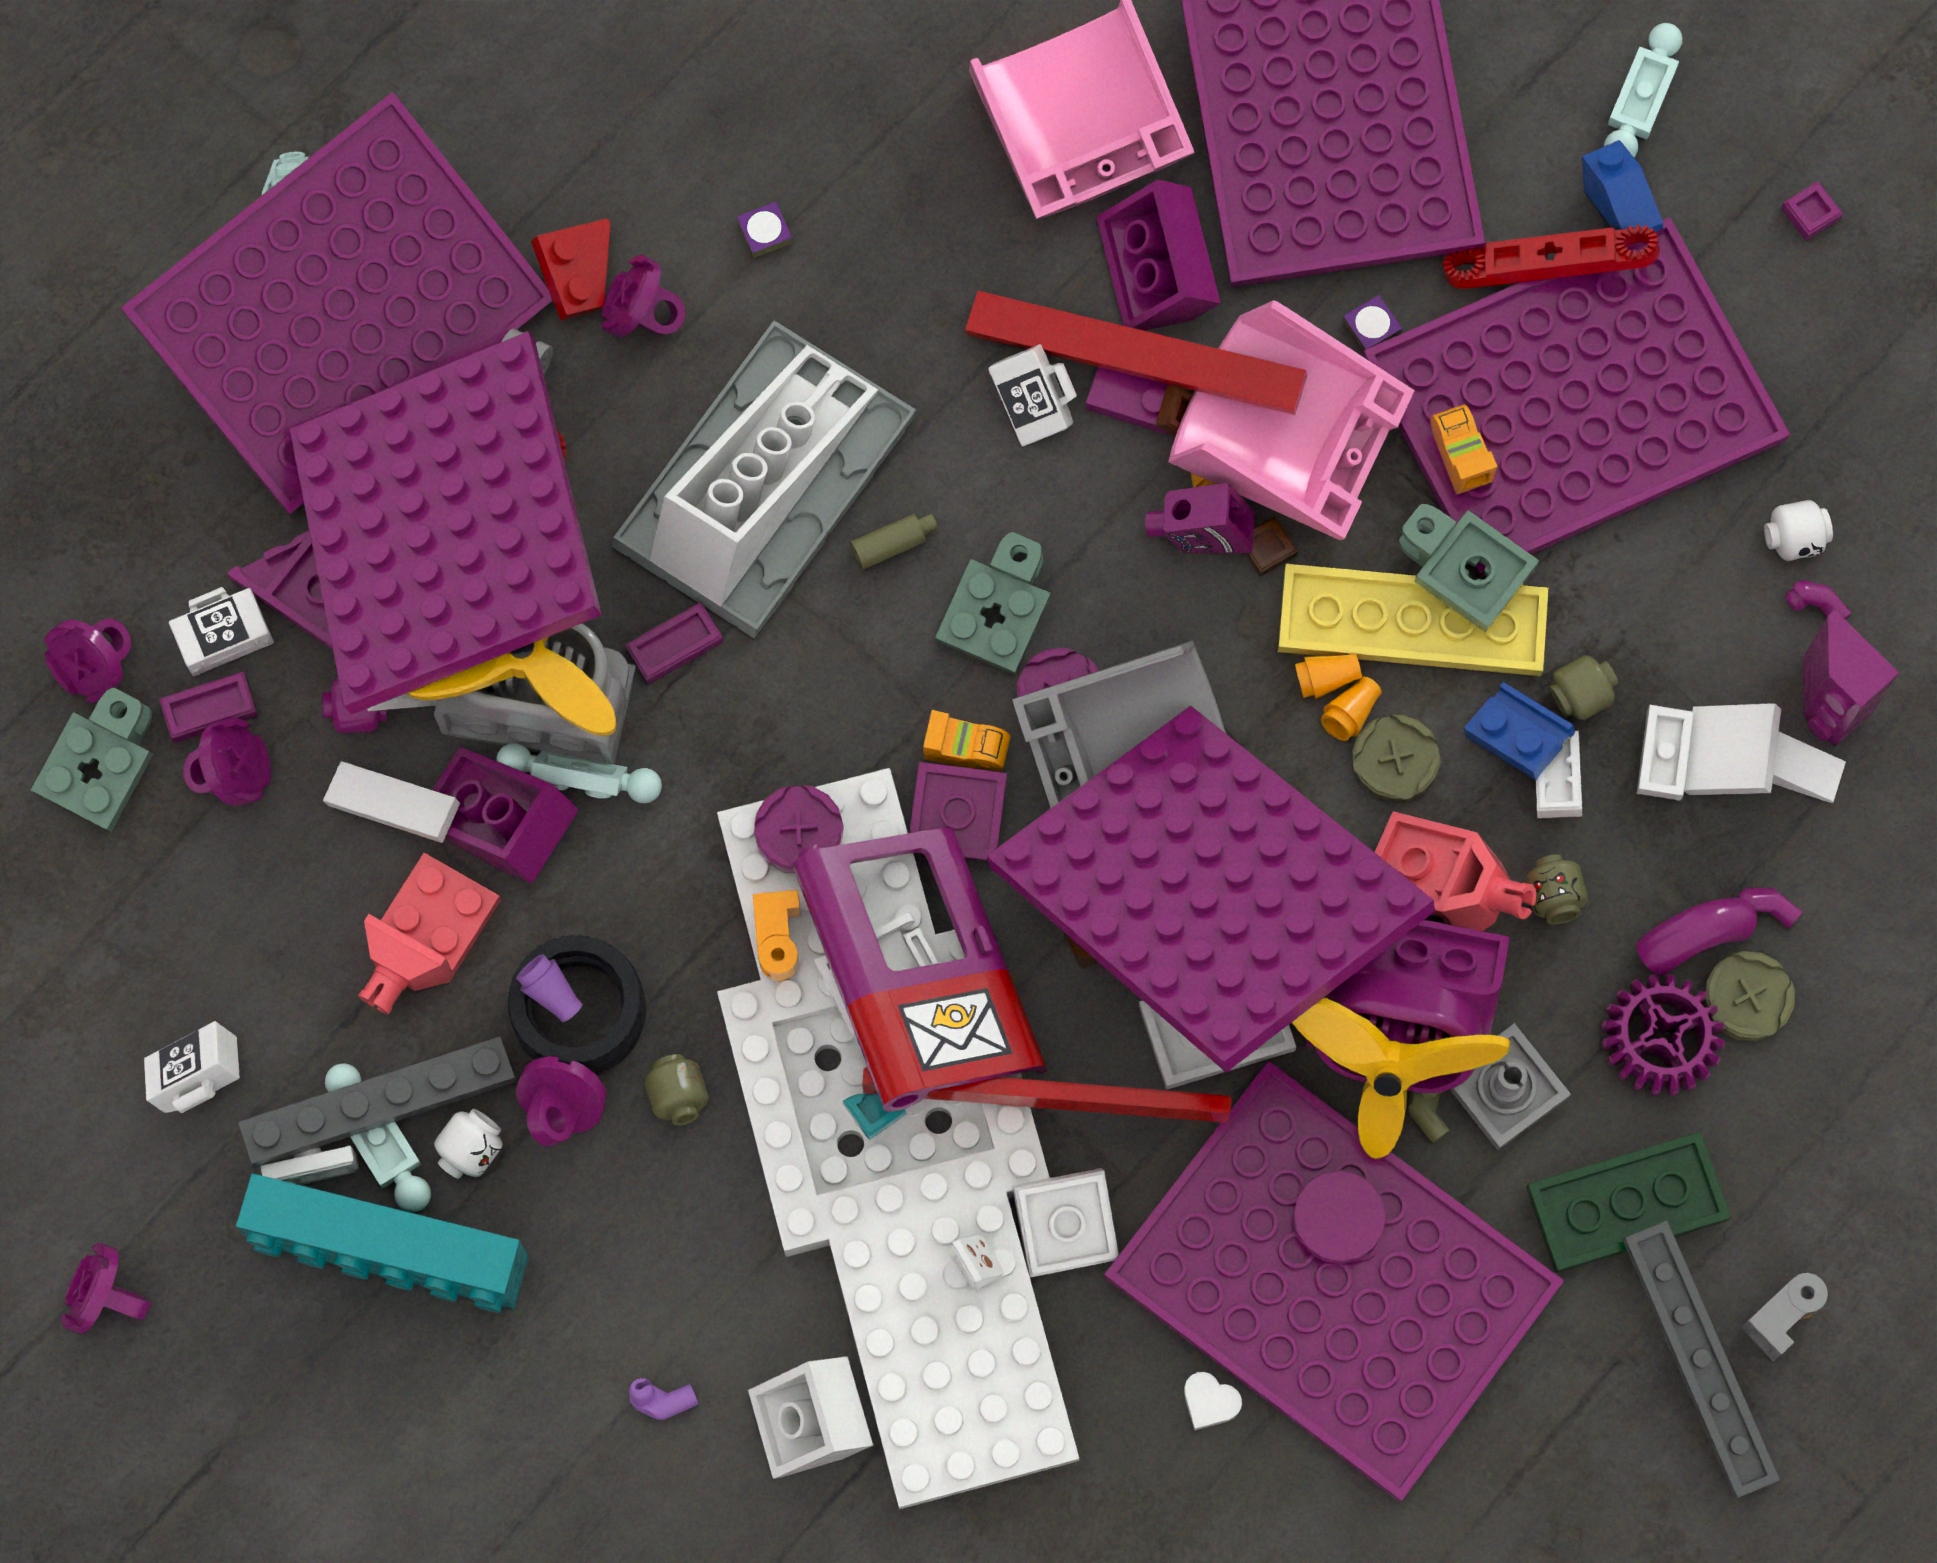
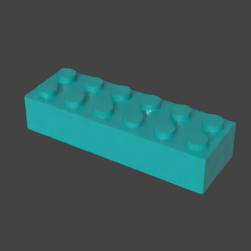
(382, 1242)

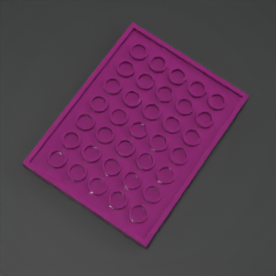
(1330, 134)
(335, 290)
(1584, 395)
(442, 523)
(1210, 887)
(1355, 1353)

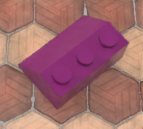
(1158, 257)
(1842, 680)

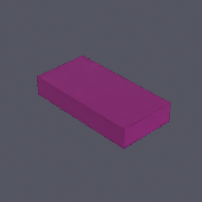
(674, 643)
(195, 709)

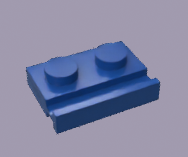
(1519, 730)

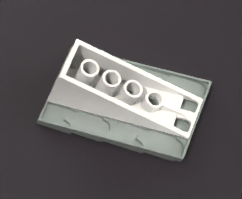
(763, 479)

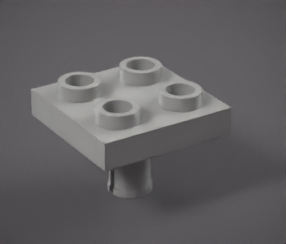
(1511, 1092)

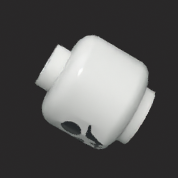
(1798, 530)

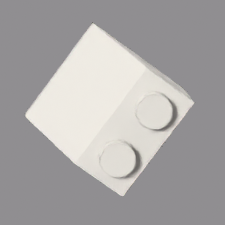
(810, 1416)

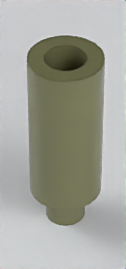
(892, 540)

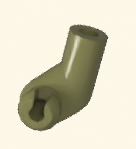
(1422, 1110)

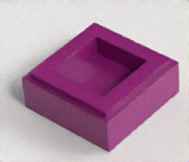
(1811, 211)

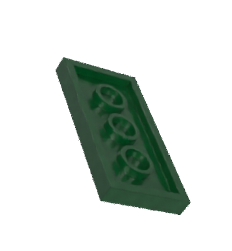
(1598, 1205)

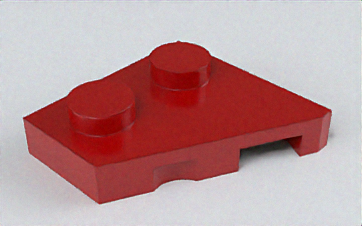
(575, 266)

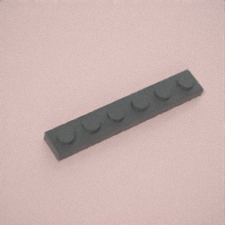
(376, 1102)
(1701, 1359)

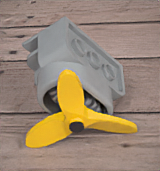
(548, 696)

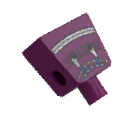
(1204, 520)

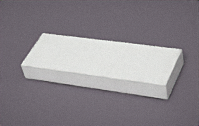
(391, 801)

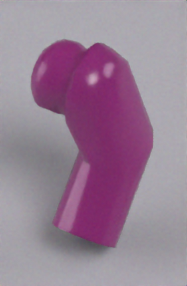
(1817, 595)
(1773, 902)

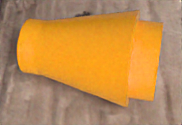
(1327, 673)
(1349, 711)

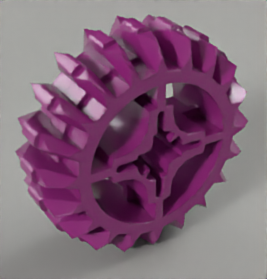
(1669, 1051)

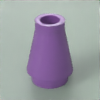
(548, 986)

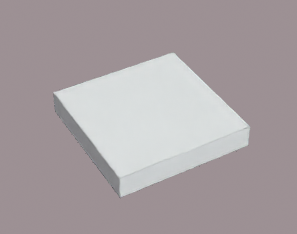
(1732, 749)
(1065, 1222)

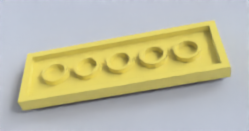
(1401, 622)

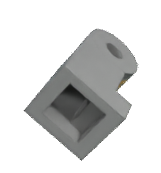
(1795, 1301)

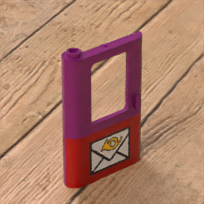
(925, 1022)

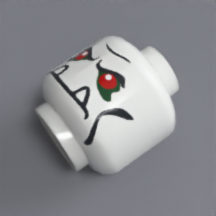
(468, 1144)

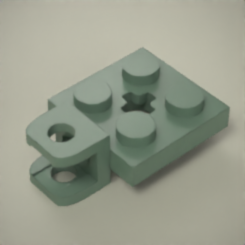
(1449, 548)
(1002, 585)
(111, 742)

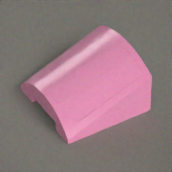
(1083, 112)
(1301, 462)

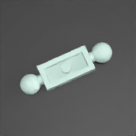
(1645, 87)
(594, 777)
(385, 1150)

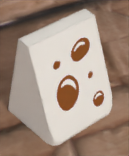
(976, 1260)

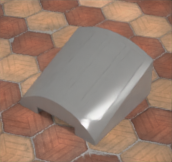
(1103, 715)

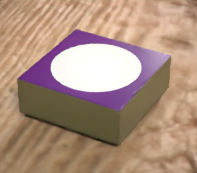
(764, 230)
(1371, 323)

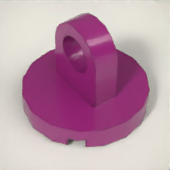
(633, 299)
(84, 658)
(231, 761)
(559, 1099)
(94, 1288)

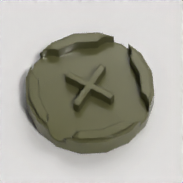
(1395, 758)
(1750, 995)

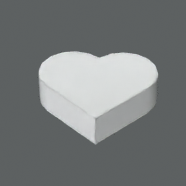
(1209, 1401)

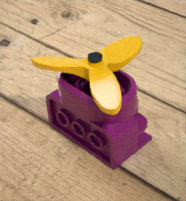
(1412, 1022)

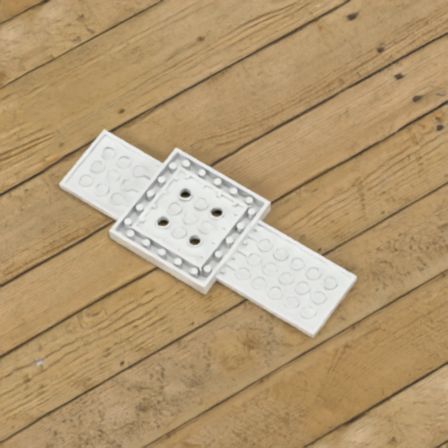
(948, 1368)

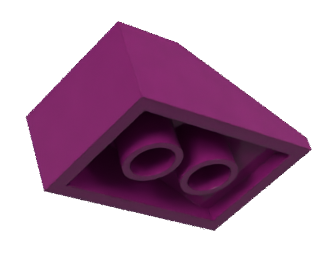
(504, 814)

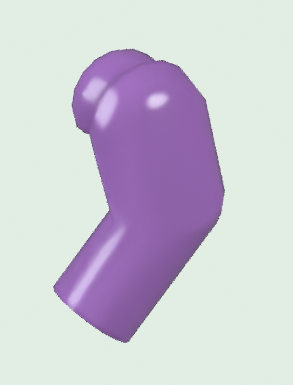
(659, 1403)

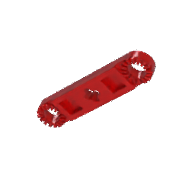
(1575, 255)

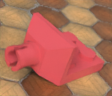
(1454, 870)
(425, 932)

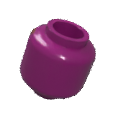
(342, 720)

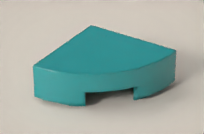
(870, 1115)

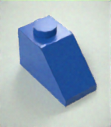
(1619, 188)

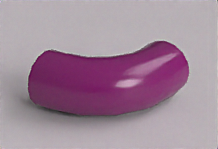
(1696, 931)

